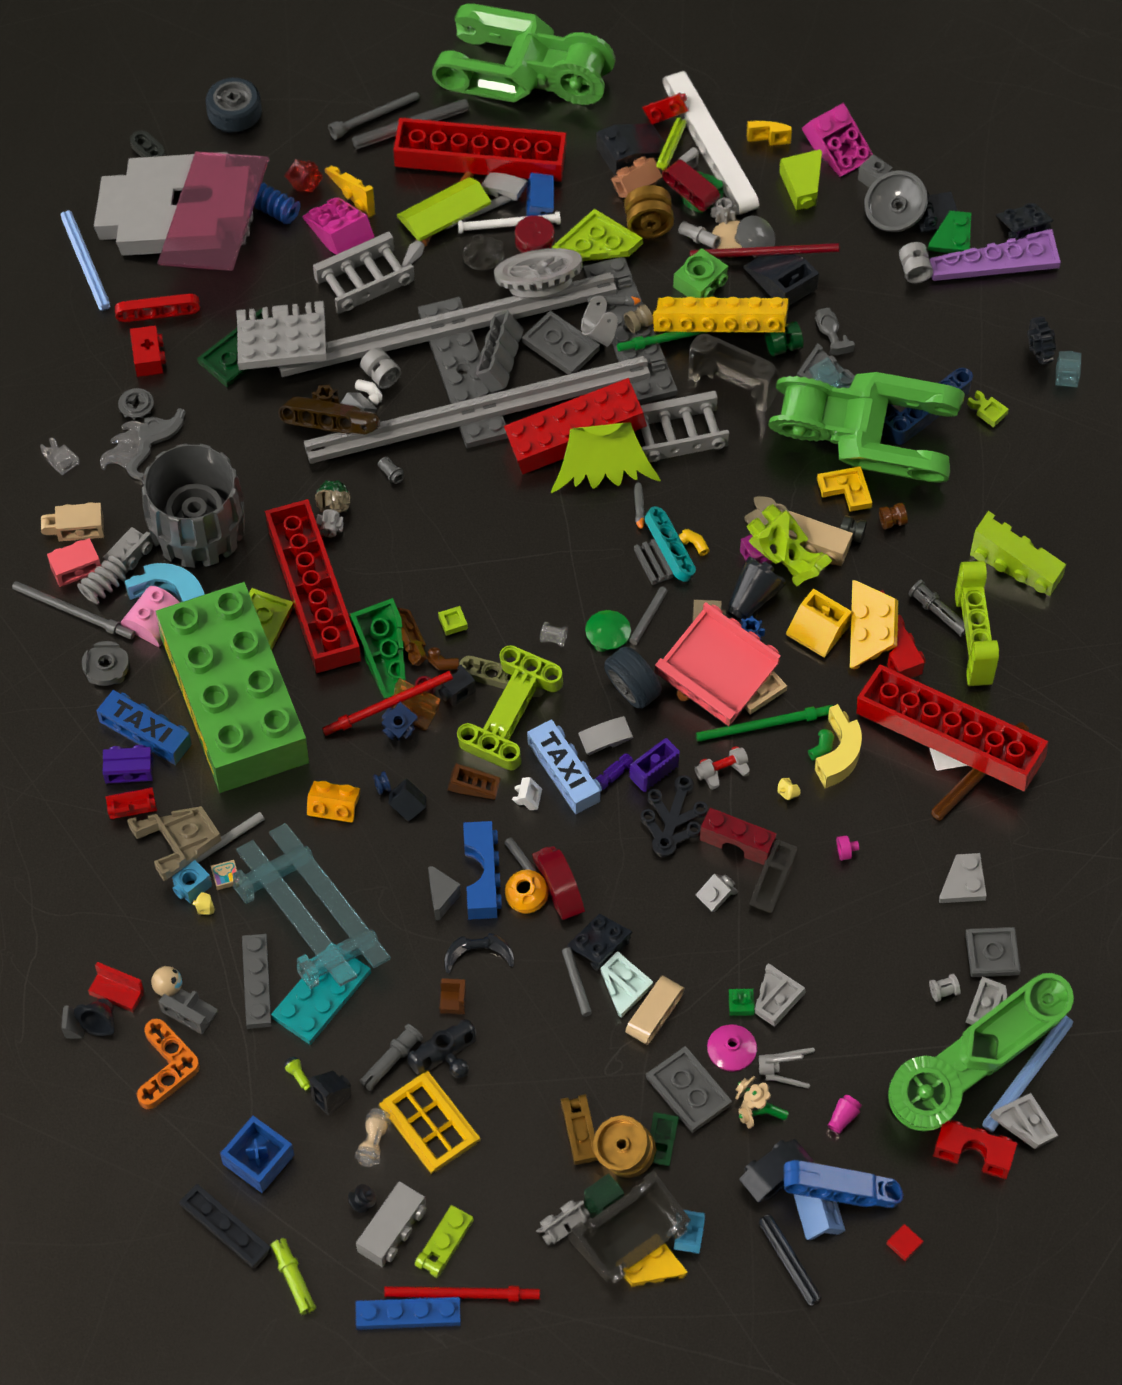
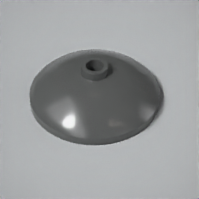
(893, 190)

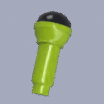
(293, 1066)

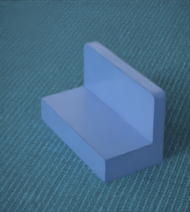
(819, 1216)

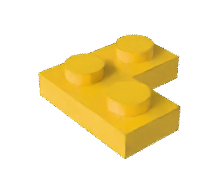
(847, 482)

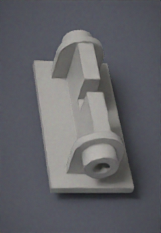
(554, 1226)

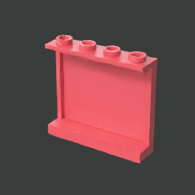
(718, 664)

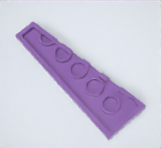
(1031, 253)

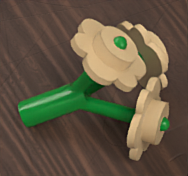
(756, 1097)

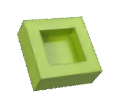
(453, 620)

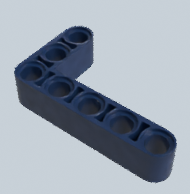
(912, 420)

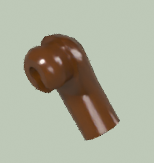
(440, 662)

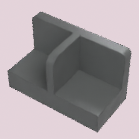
(188, 1010)

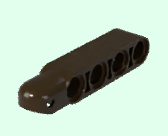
(328, 416)

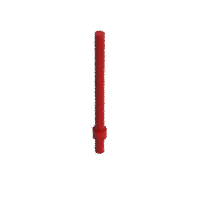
(345, 721)
(512, 1293)

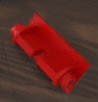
(666, 108)
(131, 803)

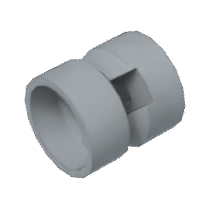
(915, 262)
(380, 367)

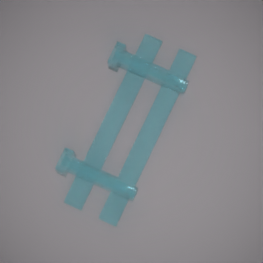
(269, 875)

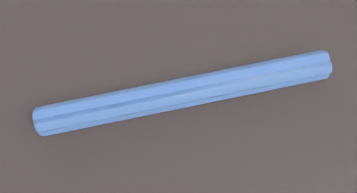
(85, 260)
(1030, 1069)

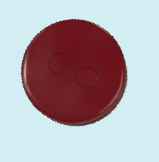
(534, 234)

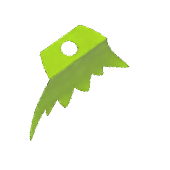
(600, 452)

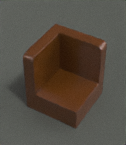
(453, 996)

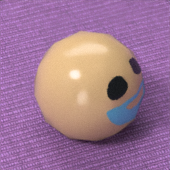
(166, 981)

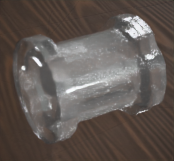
(553, 634)

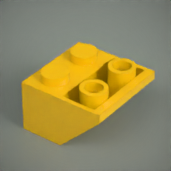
(819, 623)

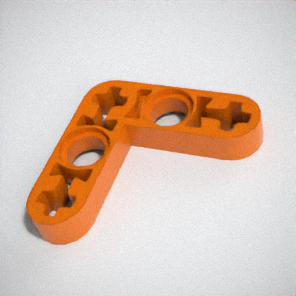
(175, 1062)

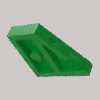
(952, 234)

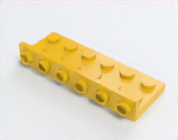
(721, 314)

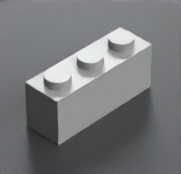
(391, 1224)

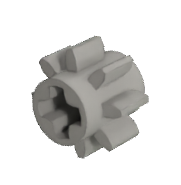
(724, 210)
(329, 523)

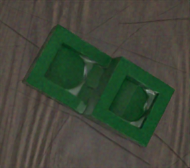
(664, 1133)

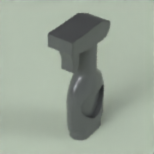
(829, 325)

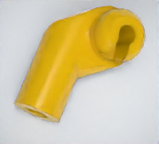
(696, 539)

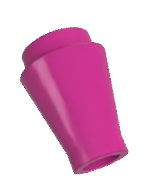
(844, 1113)

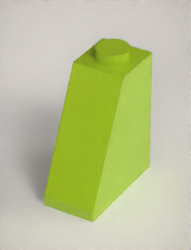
(801, 178)

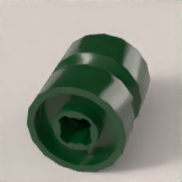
(781, 341)

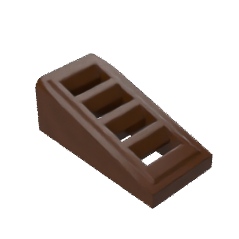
(471, 789)

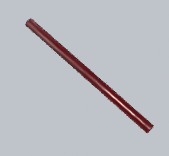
(772, 250)

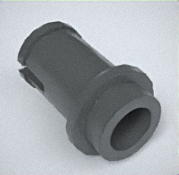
(394, 473)

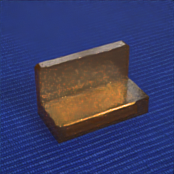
(423, 705)

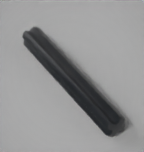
(790, 1259)

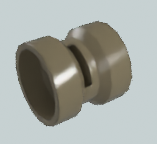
(638, 318)

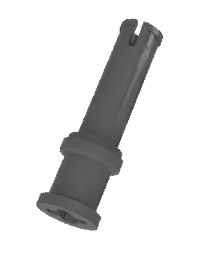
(934, 599)
(398, 1048)

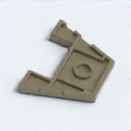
(187, 832)

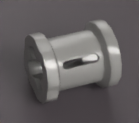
(944, 987)

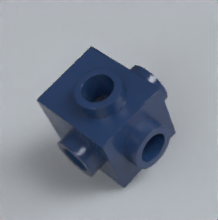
(399, 713)

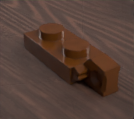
(412, 638)

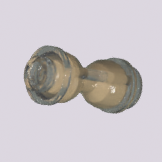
(376, 1126)

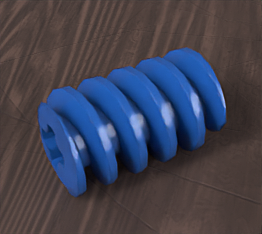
(276, 204)

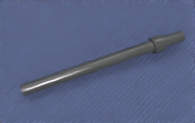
(111, 626)

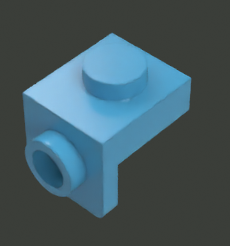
(692, 1239)

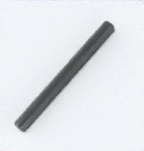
(391, 130)

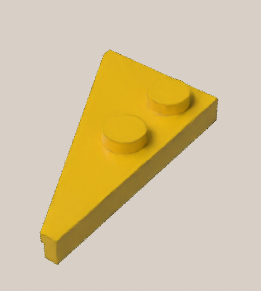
(354, 190)

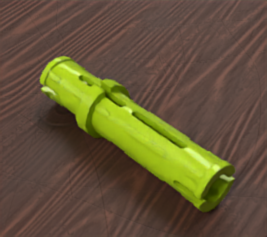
(288, 1266)

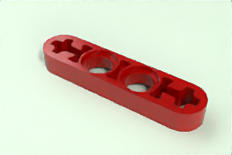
(181, 305)

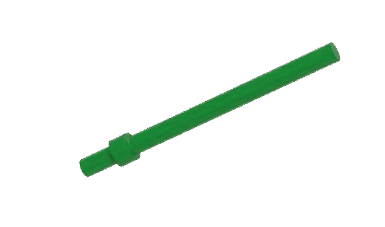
(639, 343)
(808, 714)

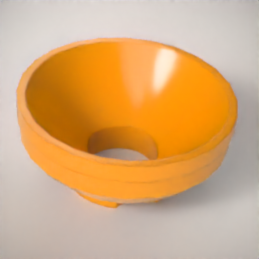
(531, 900)

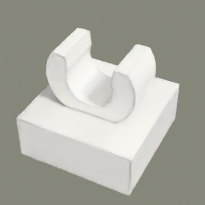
(528, 794)

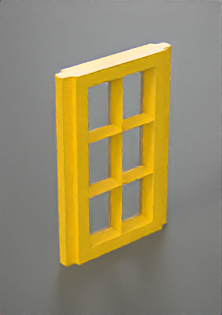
(449, 1110)

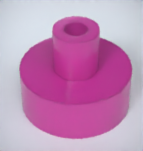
(846, 847)

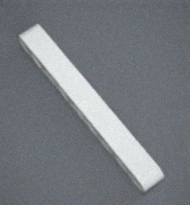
(712, 144)

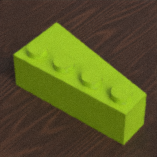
(1016, 555)

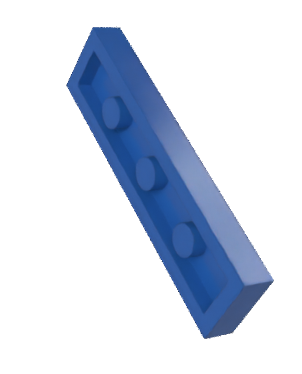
(408, 1313)

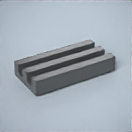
(647, 548)

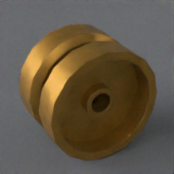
(649, 211)
(624, 1146)

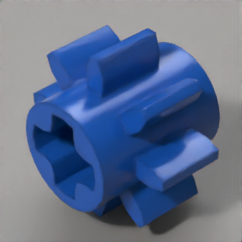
(753, 625)

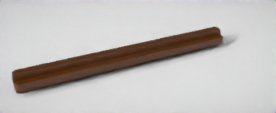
(962, 789)

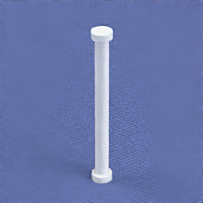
(498, 223)

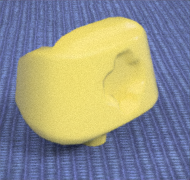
(788, 790)
(204, 904)

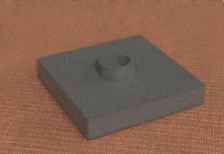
(993, 952)

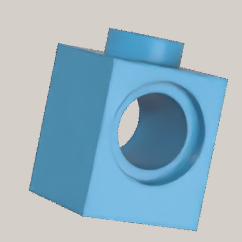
(191, 872)

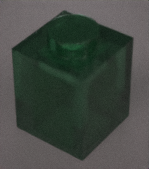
(602, 1194)

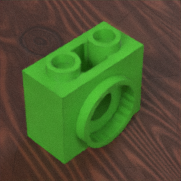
(701, 275)

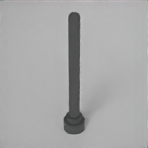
(338, 129)

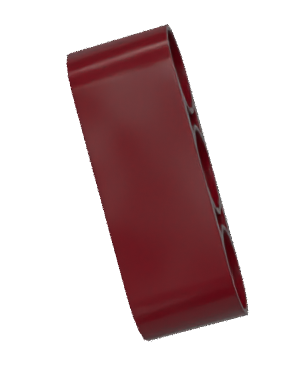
(691, 185)

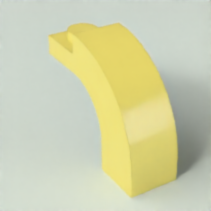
(841, 762)

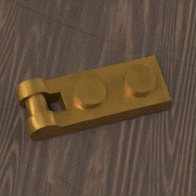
(579, 1129)

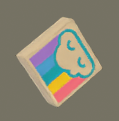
(224, 874)

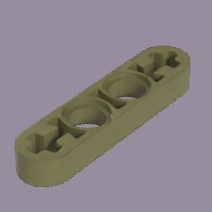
(499, 681)

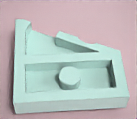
(624, 983)

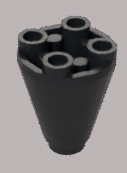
(753, 588)

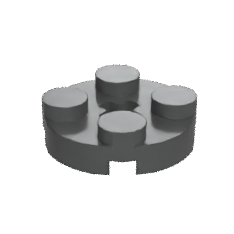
(105, 675)

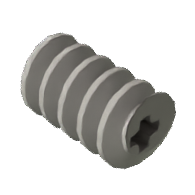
(102, 579)

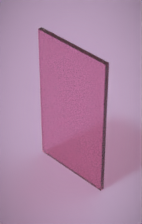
(213, 211)

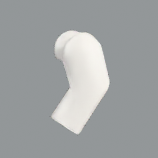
(375, 395)

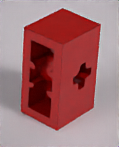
(146, 350)

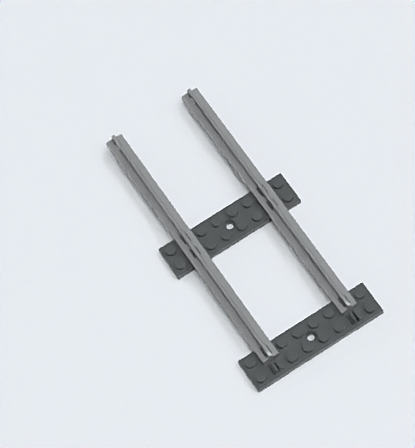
(455, 350)

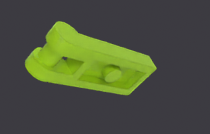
(444, 1241)

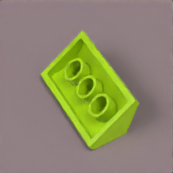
(444, 208)

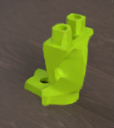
(776, 532)

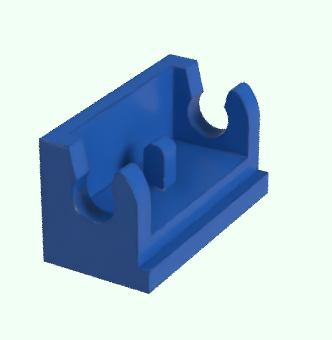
(540, 194)

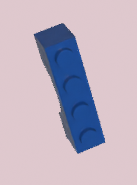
(482, 895)

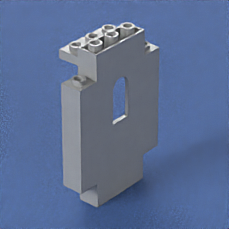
(139, 205)

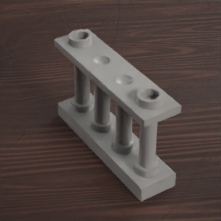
(355, 257)
(682, 408)

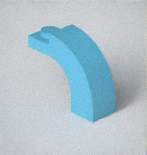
(168, 577)

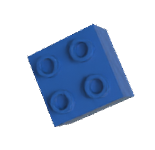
(257, 1154)

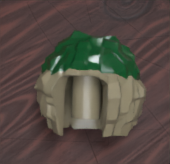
(333, 496)

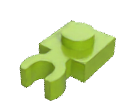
(988, 410)

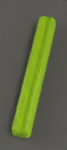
(671, 143)

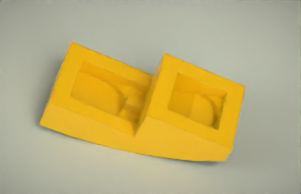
(764, 130)

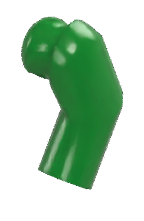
(825, 744)

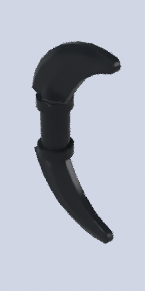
(491, 942)

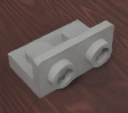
(131, 548)

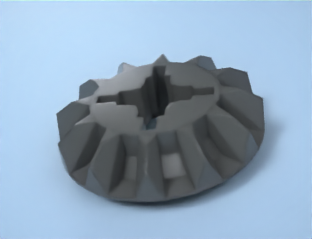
(129, 398)

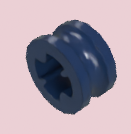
(382, 783)

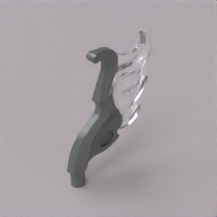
(135, 444)

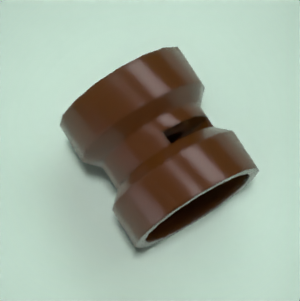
(893, 516)

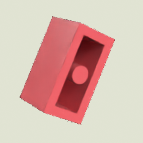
(73, 562)

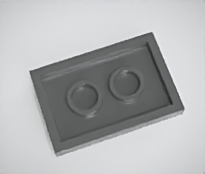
(560, 343)
(689, 1089)

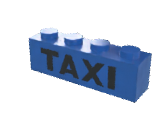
(144, 726)

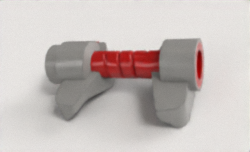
(708, 769)

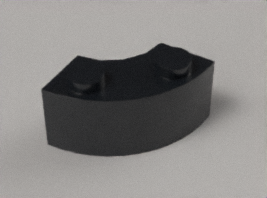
(766, 1176)

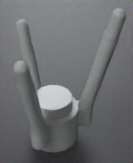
(770, 1063)

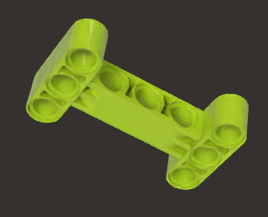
(981, 648)
(510, 707)

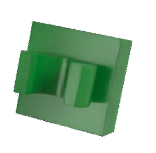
(741, 1002)

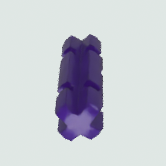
(614, 770)

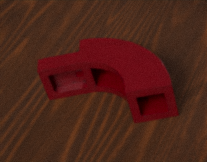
(559, 881)

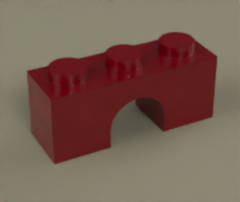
(724, 828)

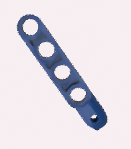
(840, 1185)

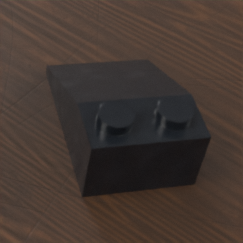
(627, 142)

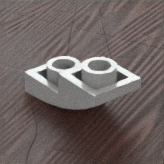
(504, 184)
(605, 734)

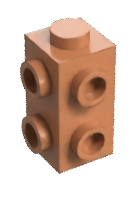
(642, 173)

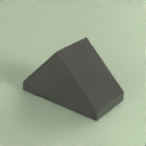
(443, 890)

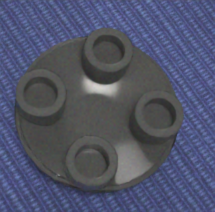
(754, 232)

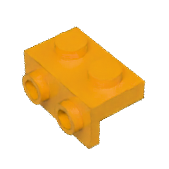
(332, 801)

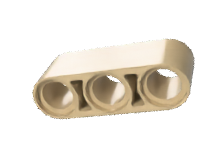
(654, 1010)

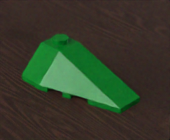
(381, 643)

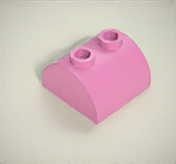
(143, 616)

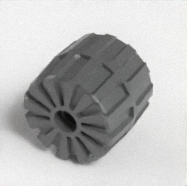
(193, 504)

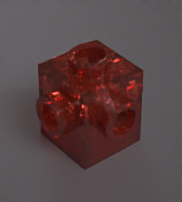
(304, 175)

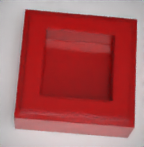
(904, 1242)

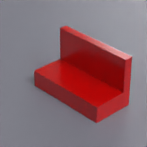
(116, 987)

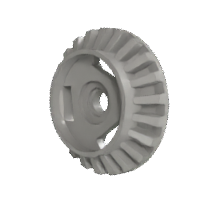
(539, 272)

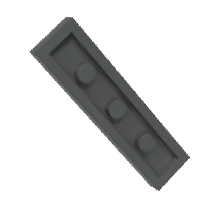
(256, 981)

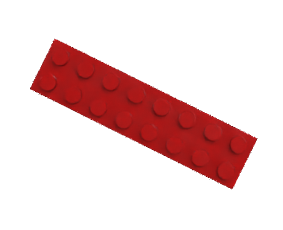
(478, 148)
(312, 586)
(952, 727)

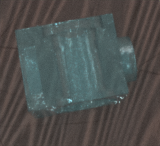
(1068, 368)

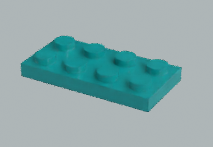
(310, 1010)

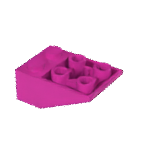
(838, 139)
(339, 225)

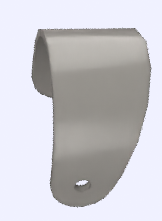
(595, 321)

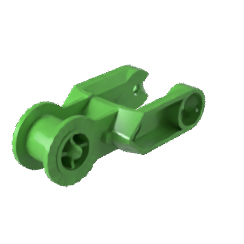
(537, 59)
(856, 420)
(930, 1088)

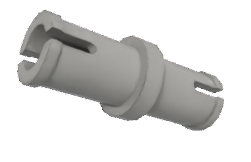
(699, 235)

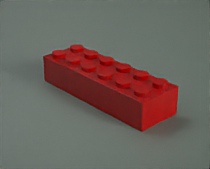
(545, 435)

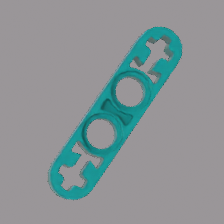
(680, 565)

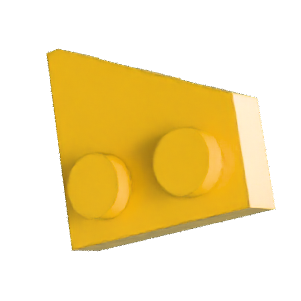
(655, 1268)

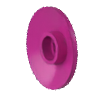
(729, 1057)

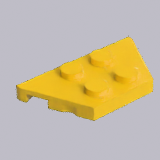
(872, 624)

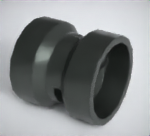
(856, 527)

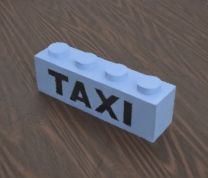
(563, 766)

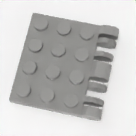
(281, 338)

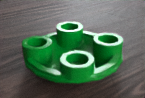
(608, 630)

